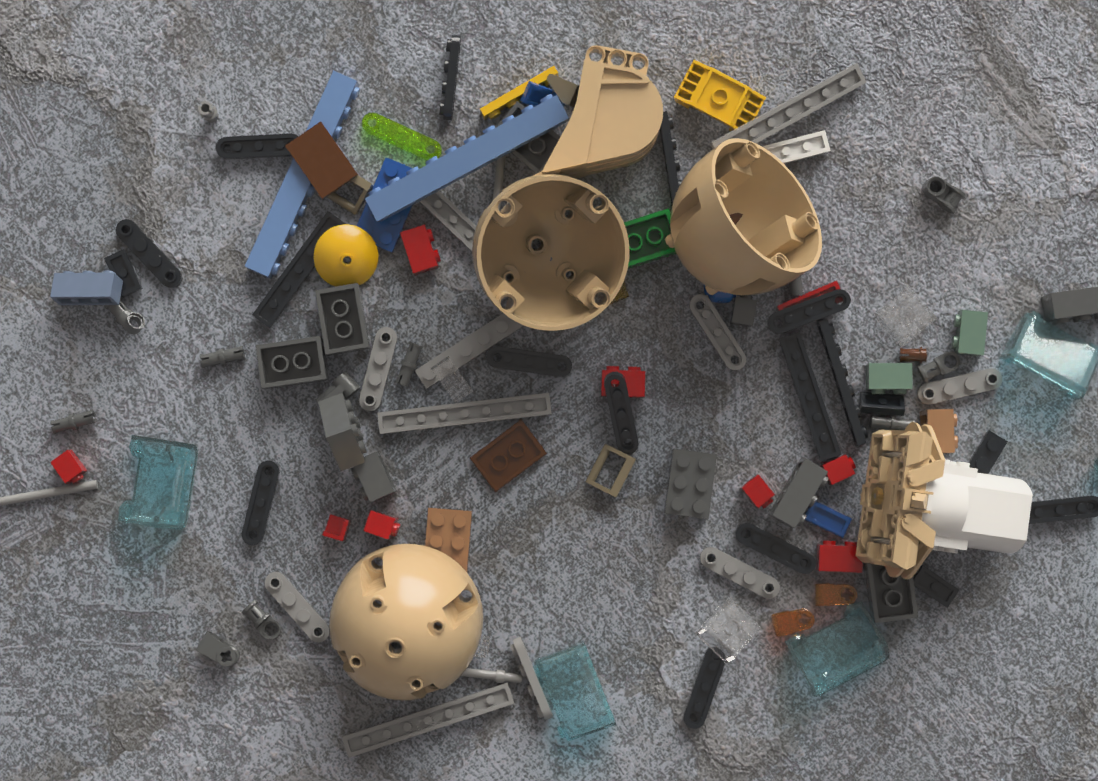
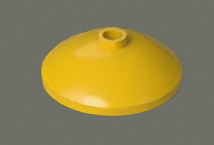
(343, 242)

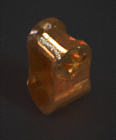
(830, 594)
(788, 621)

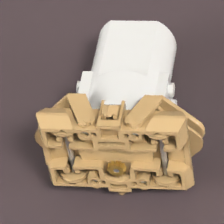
(928, 503)

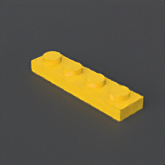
(509, 99)

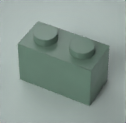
(970, 333)
(889, 377)

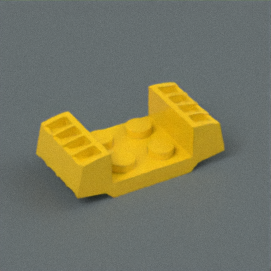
(718, 96)

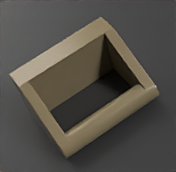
(564, 89)
(354, 209)
(622, 475)

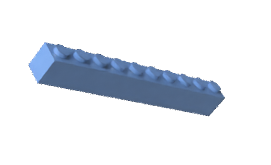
(467, 158)
(296, 186)

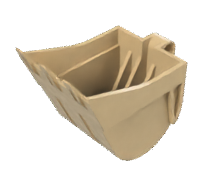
(612, 119)

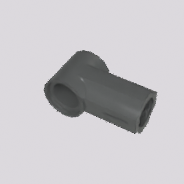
(342, 384)

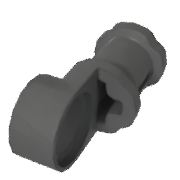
(123, 316)
(938, 364)
(262, 620)

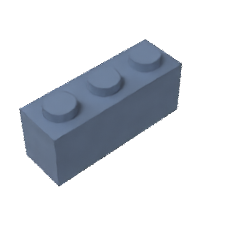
(86, 288)

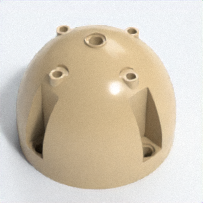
(586, 242)
(770, 242)
(415, 592)

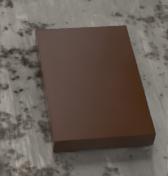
(321, 160)
(508, 455)

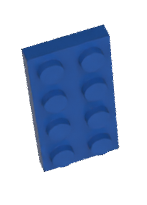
(388, 231)

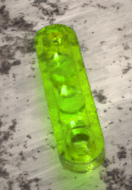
(401, 136)

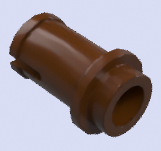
(915, 355)

